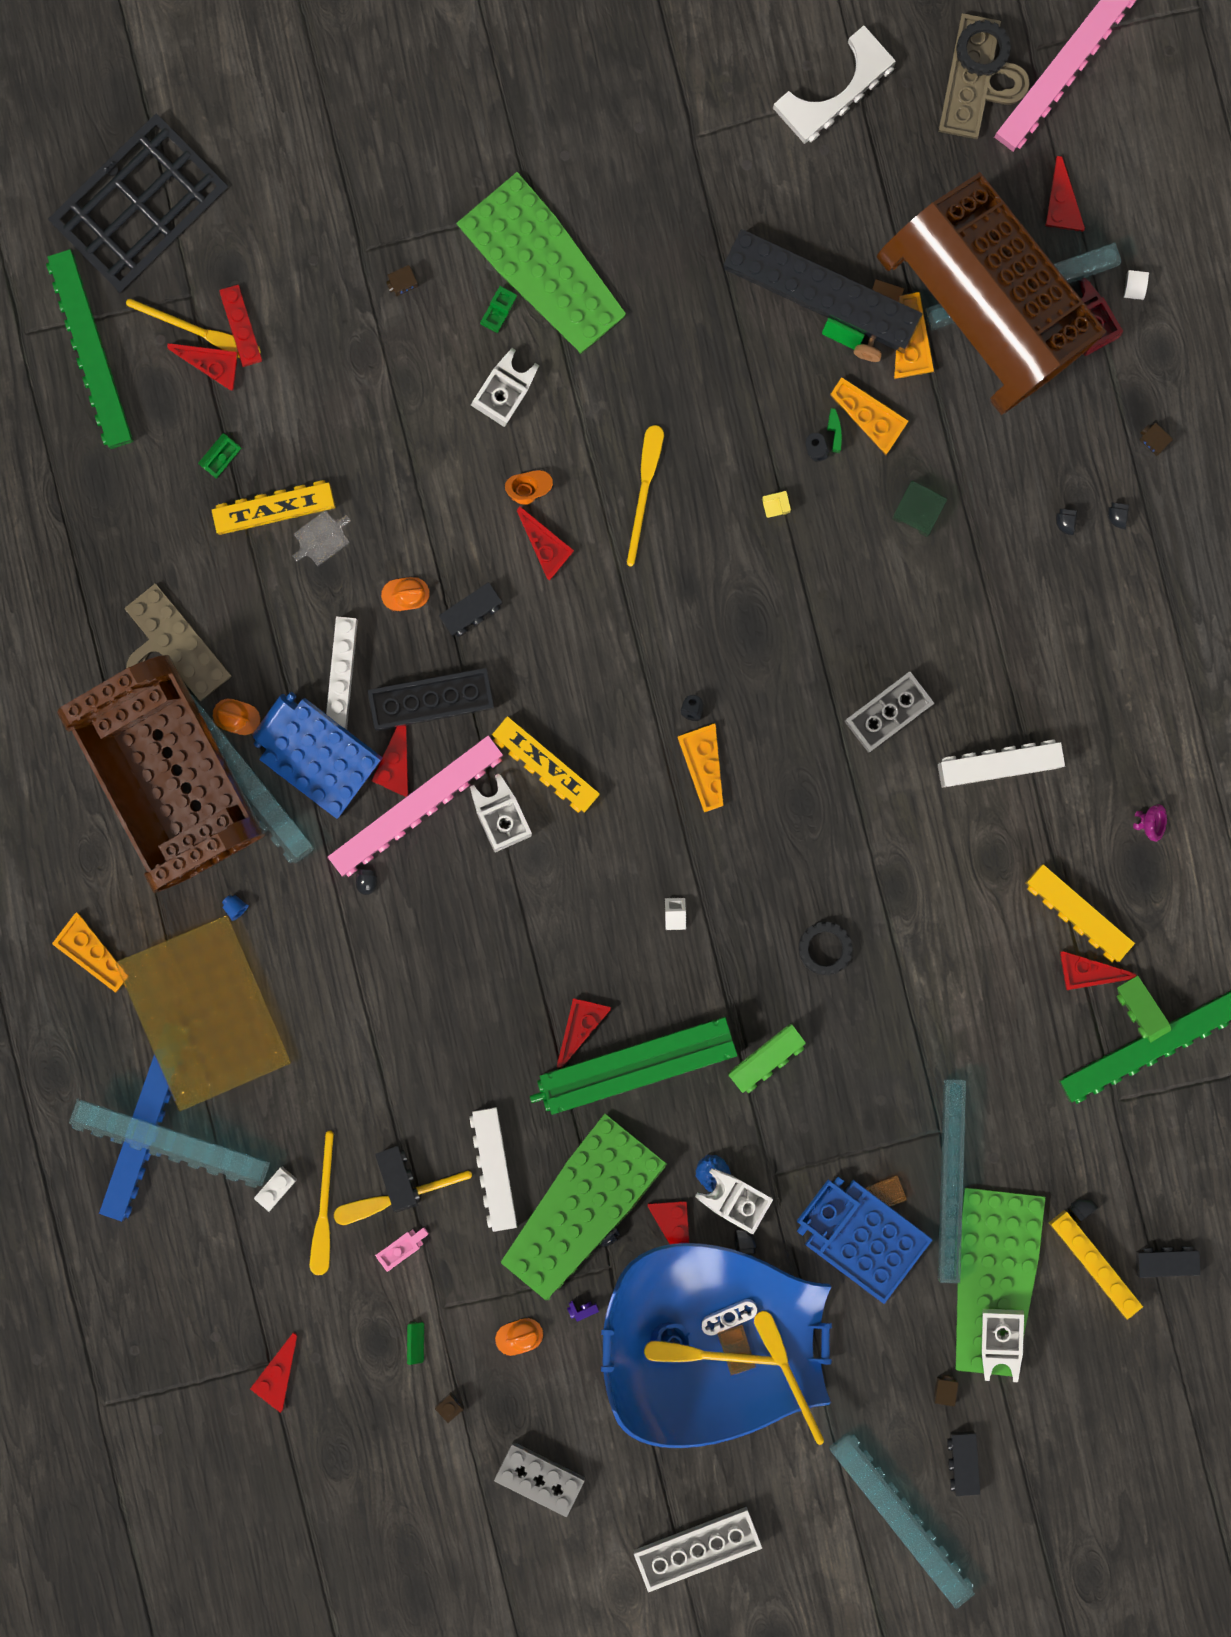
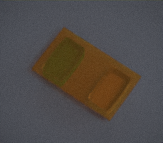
(888, 1191)
(735, 1341)

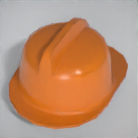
(528, 486)
(405, 594)
(236, 716)
(519, 1336)

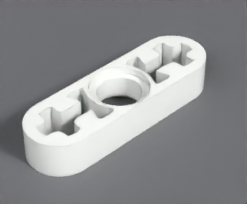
(726, 1325)

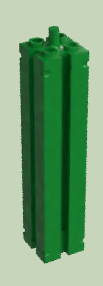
(635, 1066)

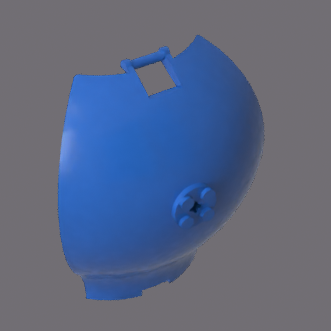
(699, 1401)

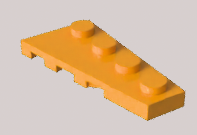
(917, 356)
(871, 416)
(703, 763)
(89, 952)

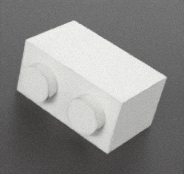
(275, 1188)

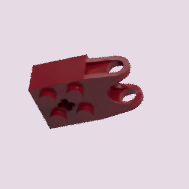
(1102, 313)

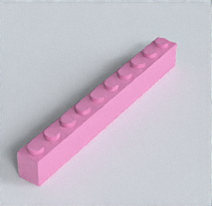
(1061, 72)
(415, 806)

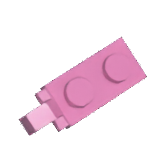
(401, 1248)

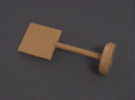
(869, 352)

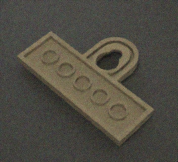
(968, 92)
(174, 637)

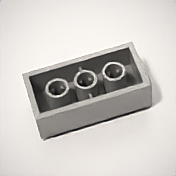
(902, 714)
(552, 1475)

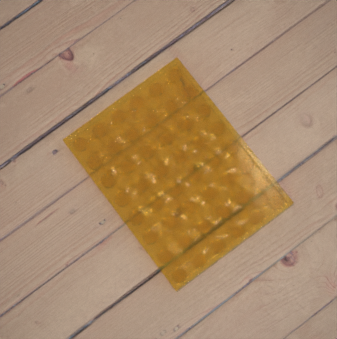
(203, 1013)

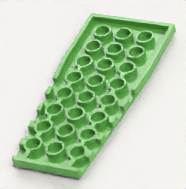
(542, 262)
(582, 1206)
(996, 1265)

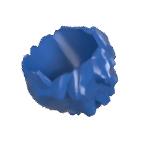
(705, 1165)

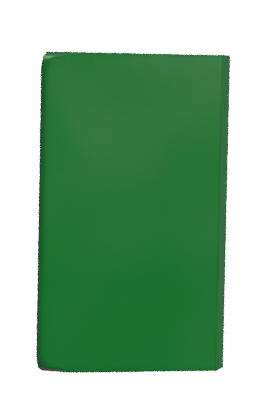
(842, 333)
(219, 455)
(415, 1343)

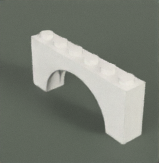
(810, 117)

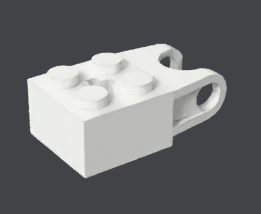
(509, 384)
(501, 808)
(736, 1201)
(1005, 1348)

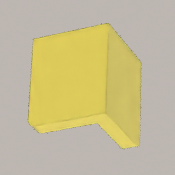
(776, 504)

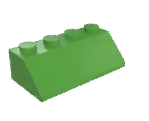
(766, 1058)

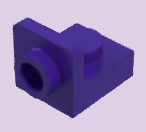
(586, 1310)

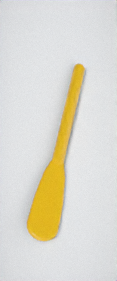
(219, 339)
(650, 455)
(364, 1208)
(321, 1239)
(772, 1339)
(676, 1352)

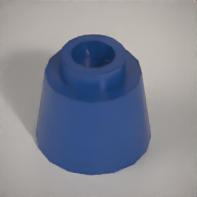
(234, 907)

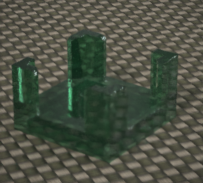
(919, 508)

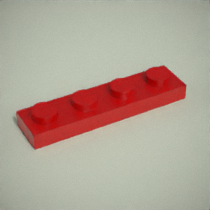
(240, 325)

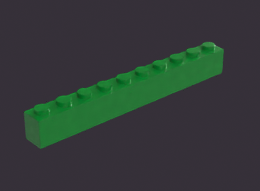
(90, 349)
(1141, 1052)

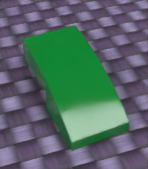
(498, 309)
(834, 426)

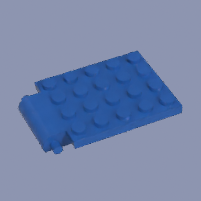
(314, 753)
(862, 1237)

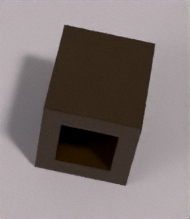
(401, 281)
(1155, 438)
(946, 1390)
(449, 1407)

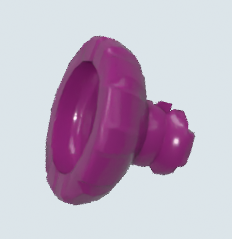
(1152, 822)

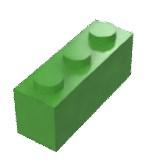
(1143, 1009)

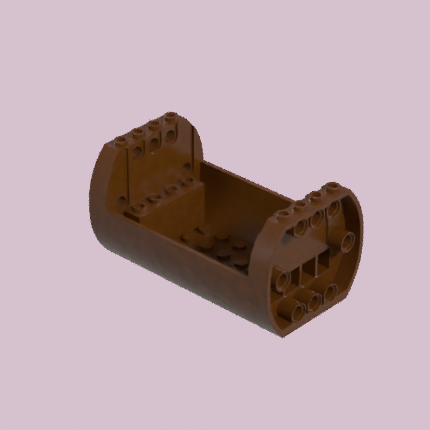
(986, 294)
(117, 735)

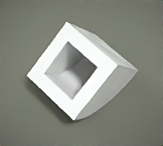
(1136, 284)
(675, 913)

